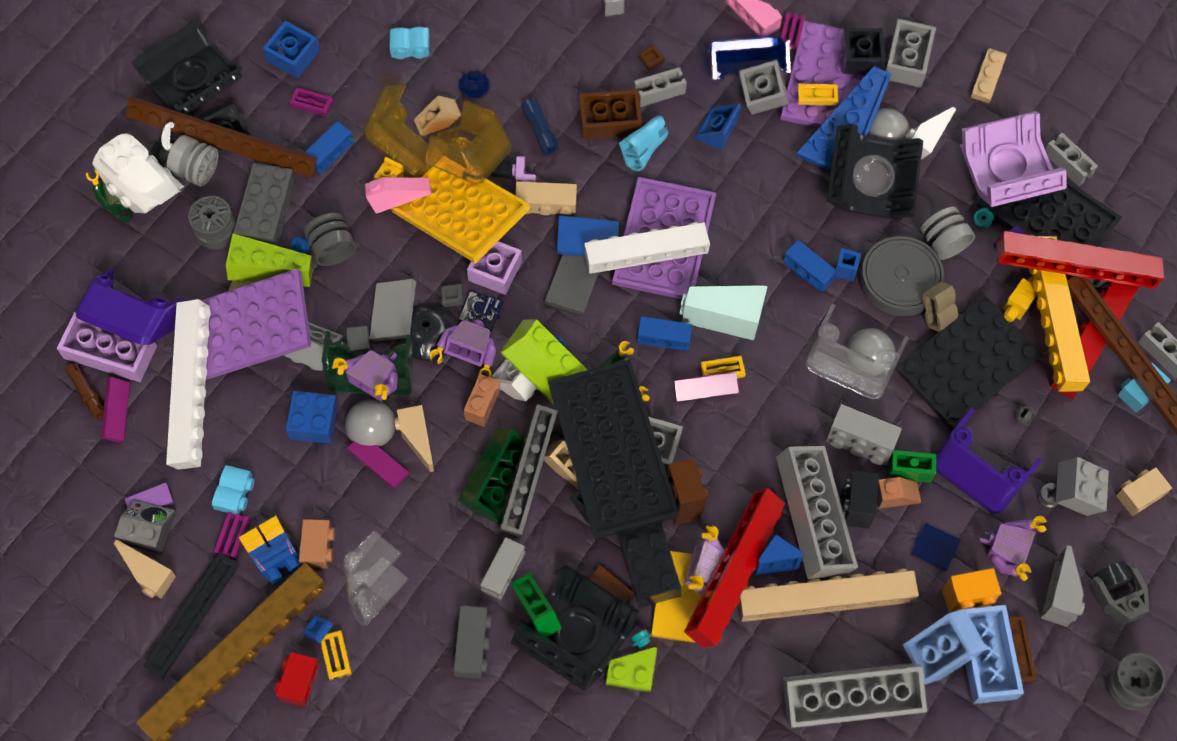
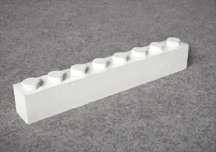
(188, 385)

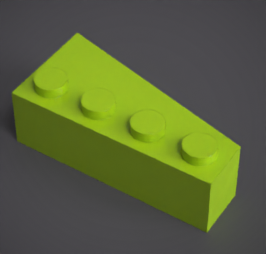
(256, 260)

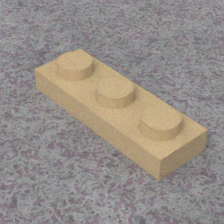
(988, 75)

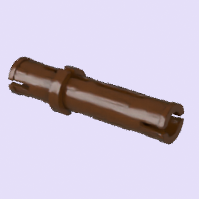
(89, 397)

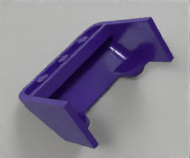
(125, 314)
(976, 476)

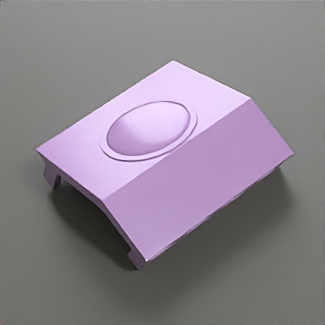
(1010, 160)

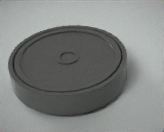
(899, 273)

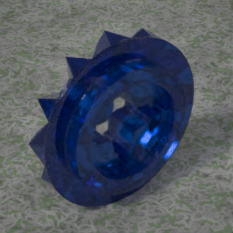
(474, 91)

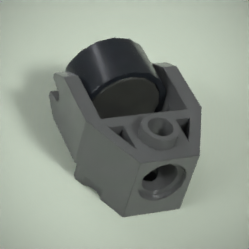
(1126, 608)

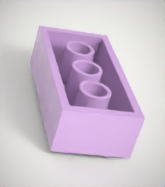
(104, 350)

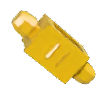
(1020, 300)

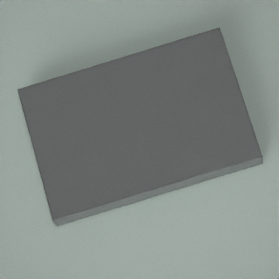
(571, 285)

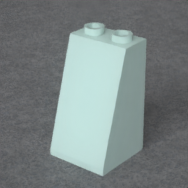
(724, 308)

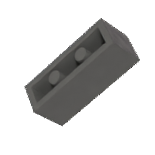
(472, 642)

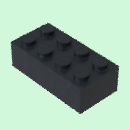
(650, 565)

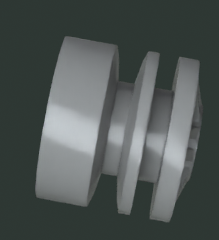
(192, 160)
(947, 233)

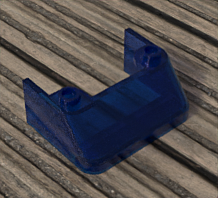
(741, 54)

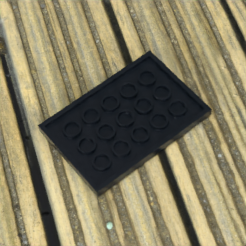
(1062, 213)
(968, 362)

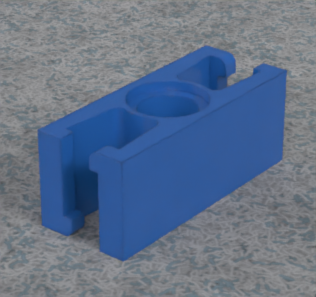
(330, 146)
(810, 266)
(664, 333)

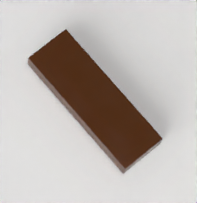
(1022, 649)

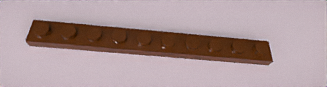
(222, 137)
(1125, 348)

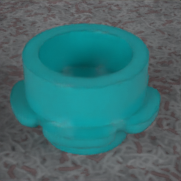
(988, 217)
(641, 638)

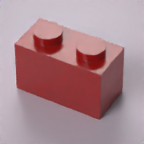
(296, 679)

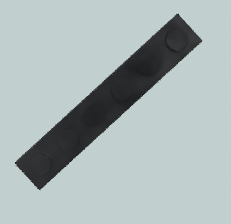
(191, 616)

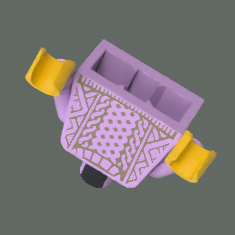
(704, 561)

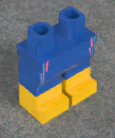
(273, 558)

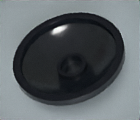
(426, 338)

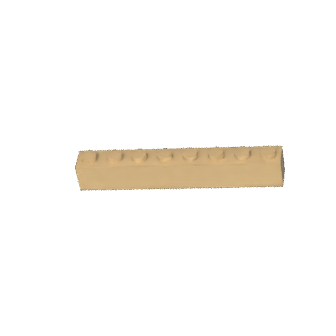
(828, 595)

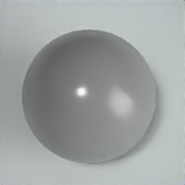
(889, 125)
(870, 342)
(370, 423)

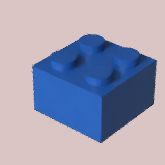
(291, 49)
(312, 417)

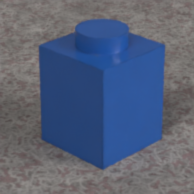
(847, 264)

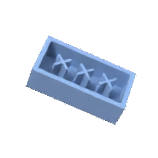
(994, 672)

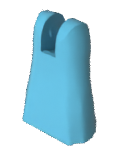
(643, 142)

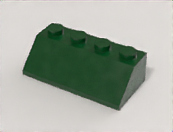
(493, 475)

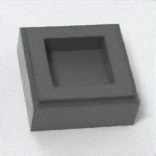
(452, 295)

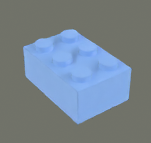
(945, 646)

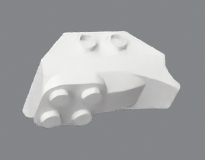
(134, 174)

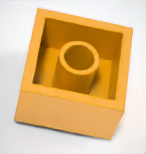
(971, 590)

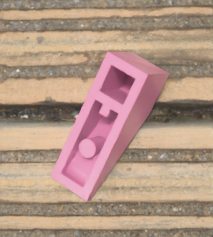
(758, 15)
(392, 192)

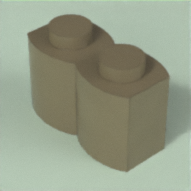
(940, 306)

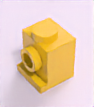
(390, 169)

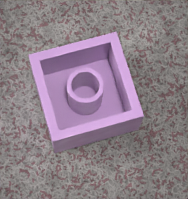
(496, 268)

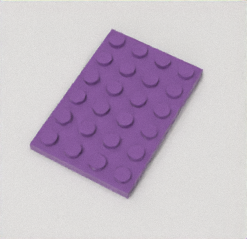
(818, 62)
(660, 207)
(257, 323)

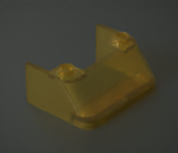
(394, 138)
(475, 158)

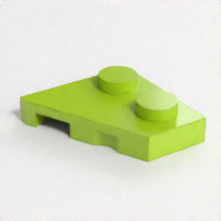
(633, 670)

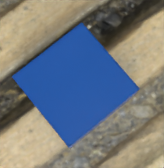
(317, 628)

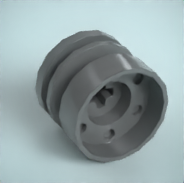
(212, 222)
(330, 239)
(1144, 674)

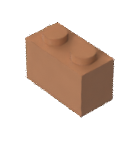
(482, 400)
(316, 543)

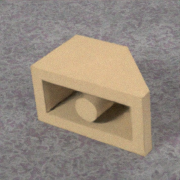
(437, 115)

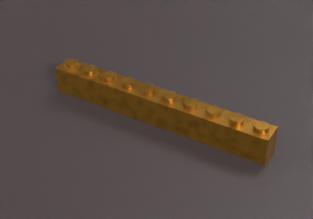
(231, 654)

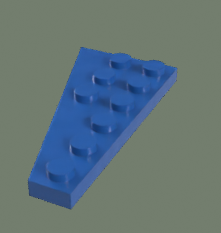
(857, 108)

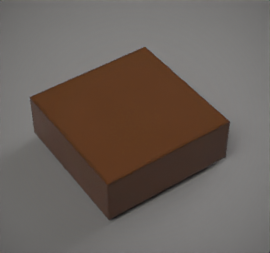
(651, 57)

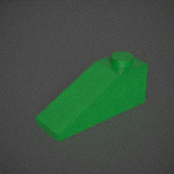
(536, 605)

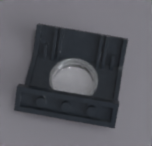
(874, 174)

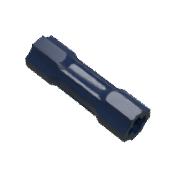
(540, 127)

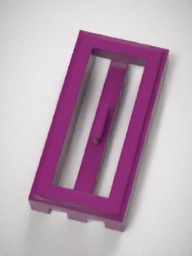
(795, 18)
(309, 104)
(230, 516)

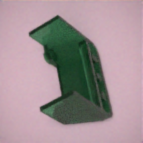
(341, 384)

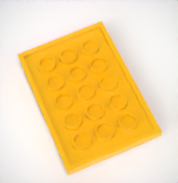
(464, 214)

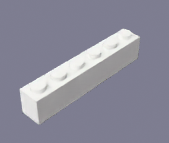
(646, 247)

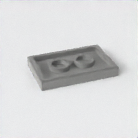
(392, 310)

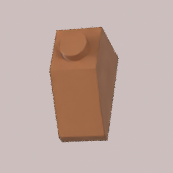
(897, 492)

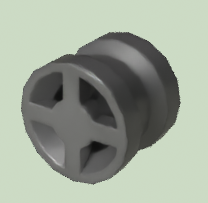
(1047, 500)

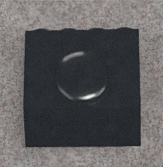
(186, 69)
(591, 631)

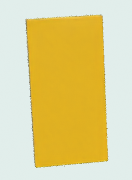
(674, 614)

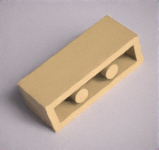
(548, 197)

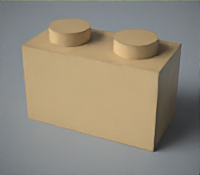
(1143, 491)

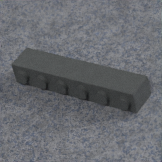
(527, 471)

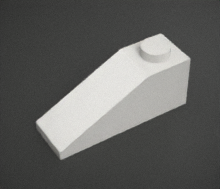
(931, 131)

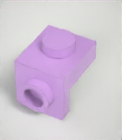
(519, 171)

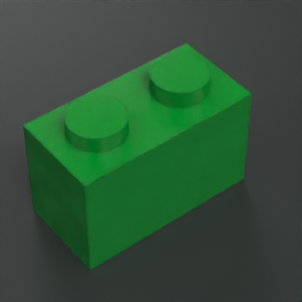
(912, 466)

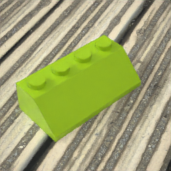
(539, 355)

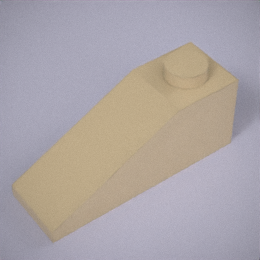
(414, 432)
(559, 460)
(149, 574)

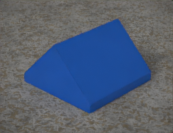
(719, 125)
(778, 557)

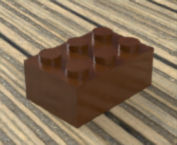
(609, 114)
(687, 490)

